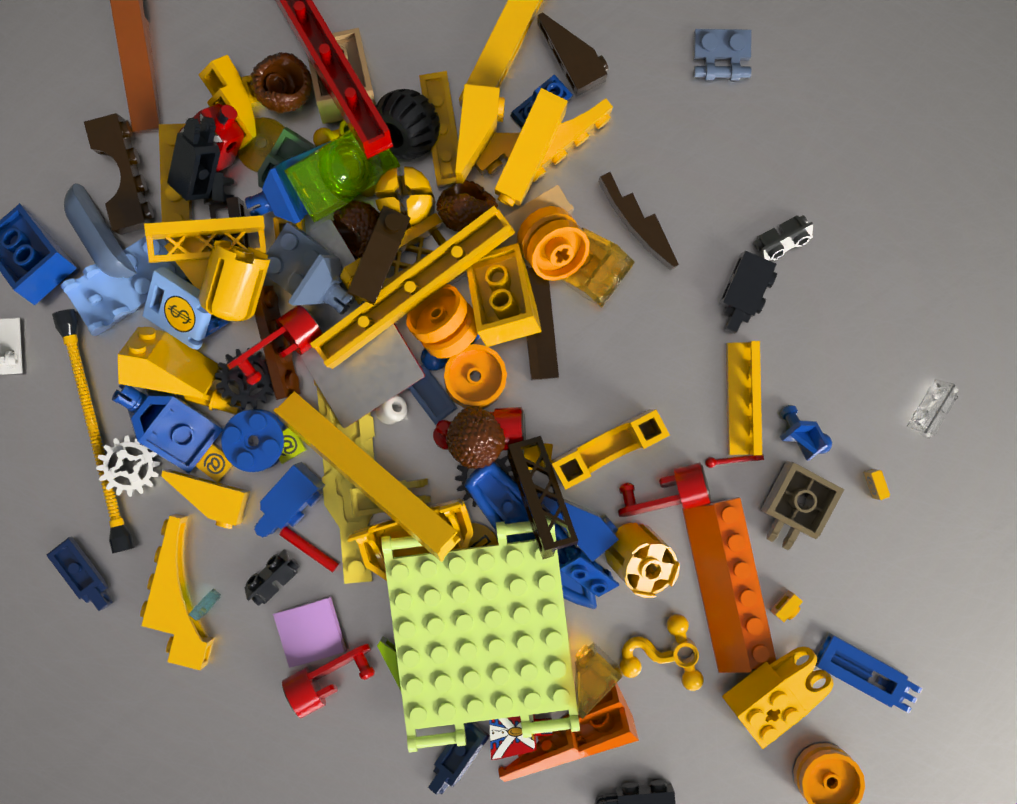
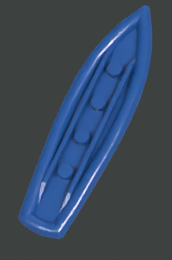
(501, 501)

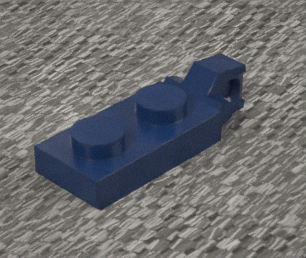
(80, 573)
(457, 759)

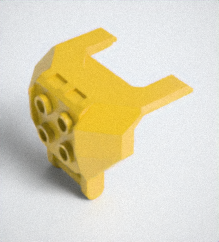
(370, 543)

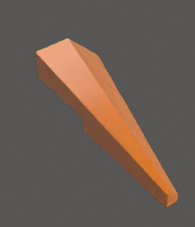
(602, 729)

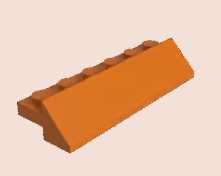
(729, 586)

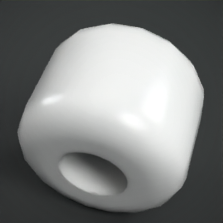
(392, 410)

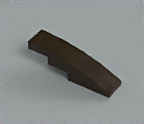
(645, 230)

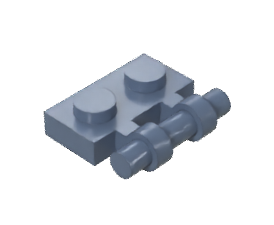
(722, 45)

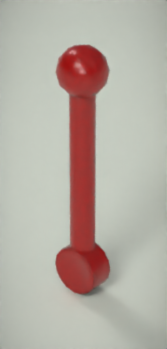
(712, 462)

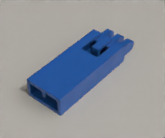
(856, 668)

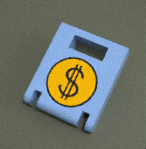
(179, 309)

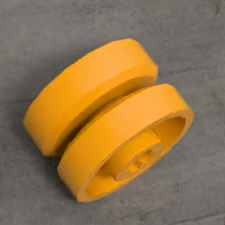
(553, 243)
(443, 323)
(475, 393)
(828, 776)

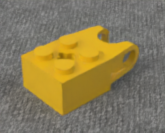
(778, 695)

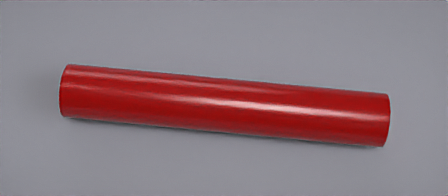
(309, 549)

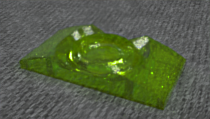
(337, 175)

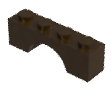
(128, 207)

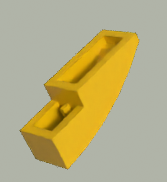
(228, 89)

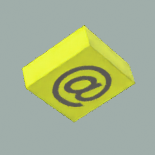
(292, 446)

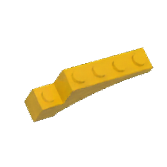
(569, 133)
(170, 602)

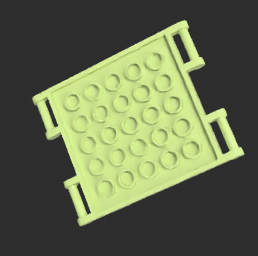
(480, 636)

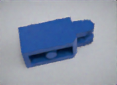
(287, 499)

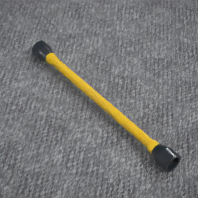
(67, 326)

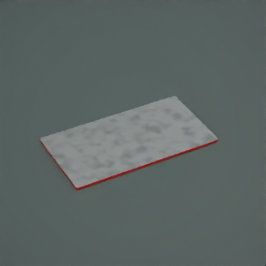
(370, 374)

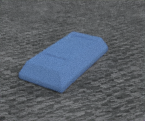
(432, 397)

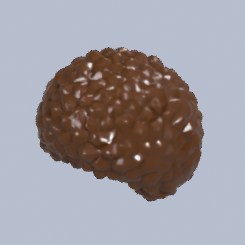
(281, 82)
(463, 204)
(355, 224)
(475, 438)

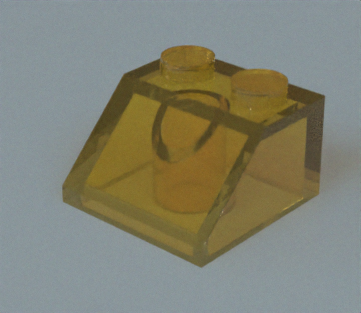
(602, 270)
(593, 677)

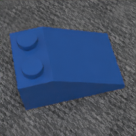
(30, 256)
(593, 533)

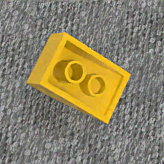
(479, 119)
(502, 296)
(164, 364)

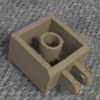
(808, 518)

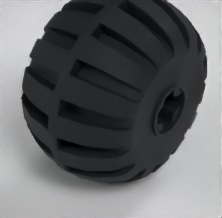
(411, 122)

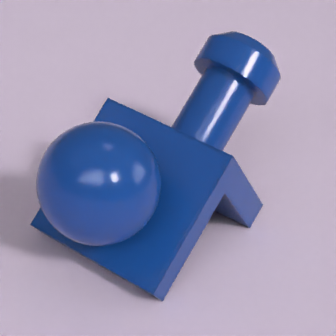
(805, 433)

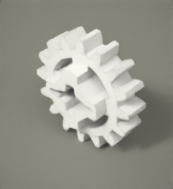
(122, 454)

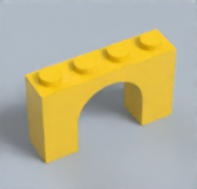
(631, 435)

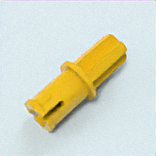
(214, 401)

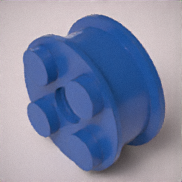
(239, 444)

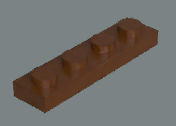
(280, 369)

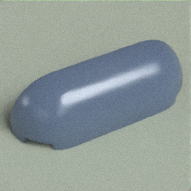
(96, 234)

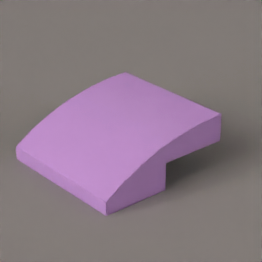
(310, 632)

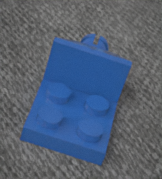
(279, 194)
(168, 425)

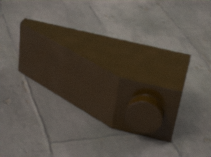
(575, 57)
(378, 255)

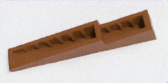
(136, 64)

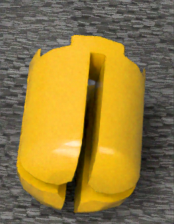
(393, 187)
(233, 281)
(642, 560)

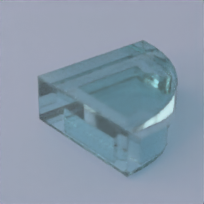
(205, 605)

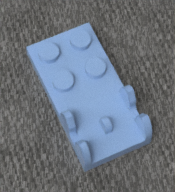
(108, 299)

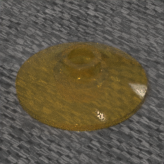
(251, 154)

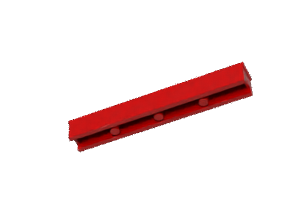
(337, 76)

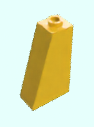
(530, 147)

